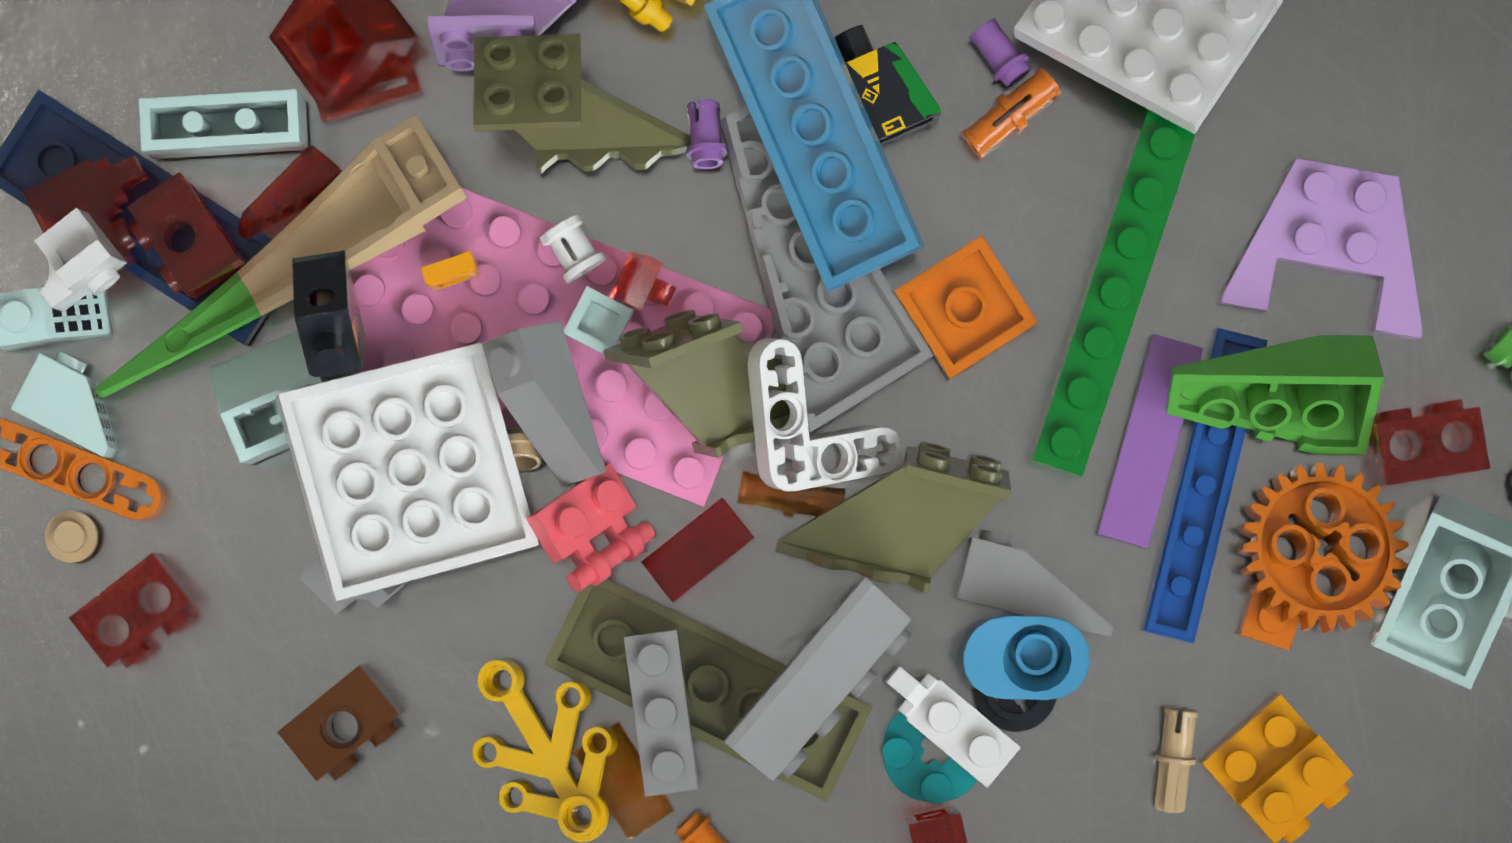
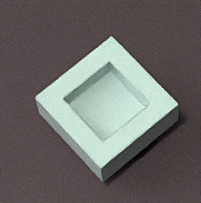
(598, 321)

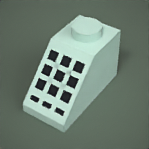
(31, 322)
(65, 402)

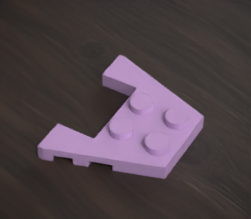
(1338, 223)

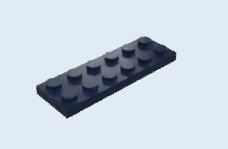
(56, 138)

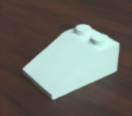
(1452, 593)

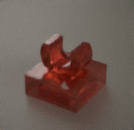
(640, 282)

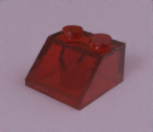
(342, 46)

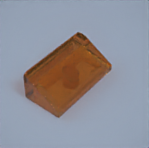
(624, 788)

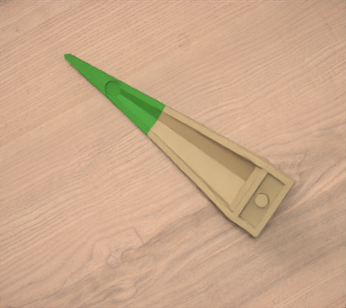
(365, 211)

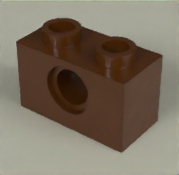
(311, 731)

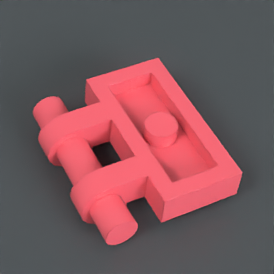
(581, 514)

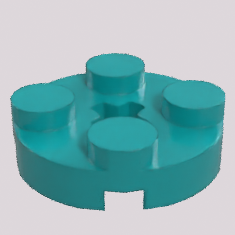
(913, 777)

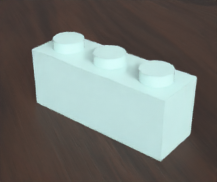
(223, 124)

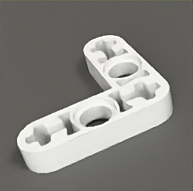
(806, 449)

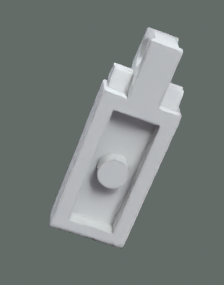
(954, 725)

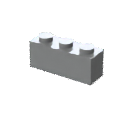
(661, 712)

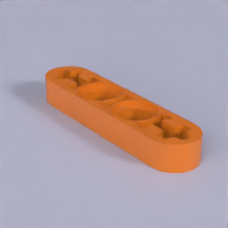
(69, 463)

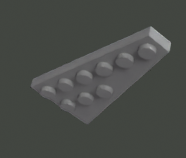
(847, 337)

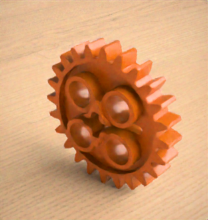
(1294, 581)

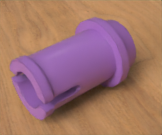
(1000, 53)
(705, 135)

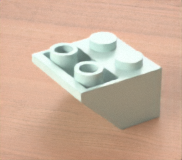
(247, 394)

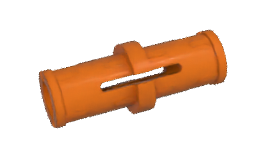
(1037, 89)

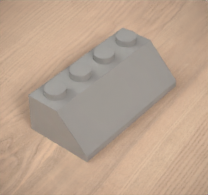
(818, 679)

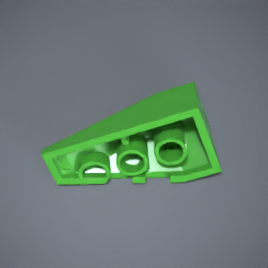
(1300, 391)

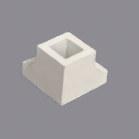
(78, 260)

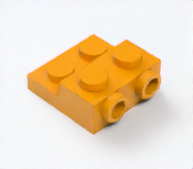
(1278, 771)

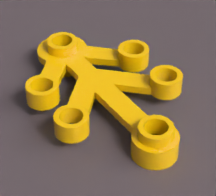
(549, 755)

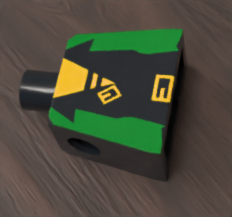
(887, 85)
(329, 333)

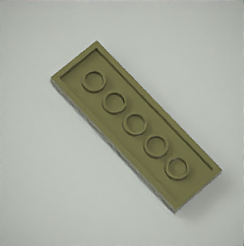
(719, 675)

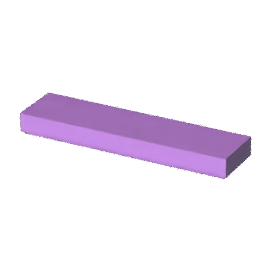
(1146, 447)

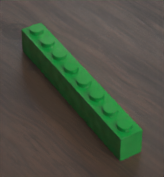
(1111, 296)

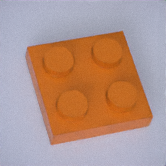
(965, 307)

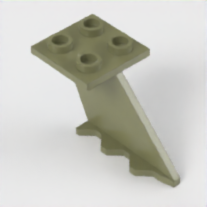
(539, 93)
(700, 377)
(906, 520)

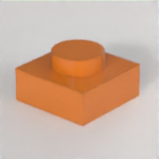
(1267, 625)

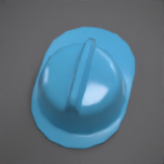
(1026, 658)

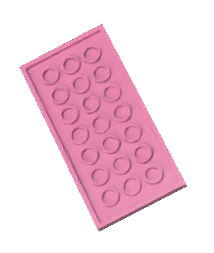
(525, 288)

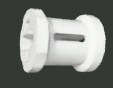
(572, 248)

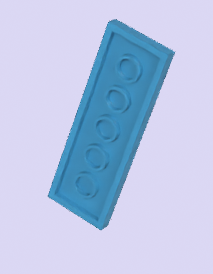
(816, 135)

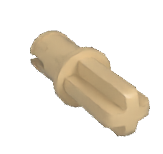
(1175, 760)

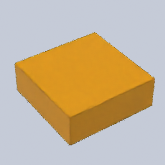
(451, 271)

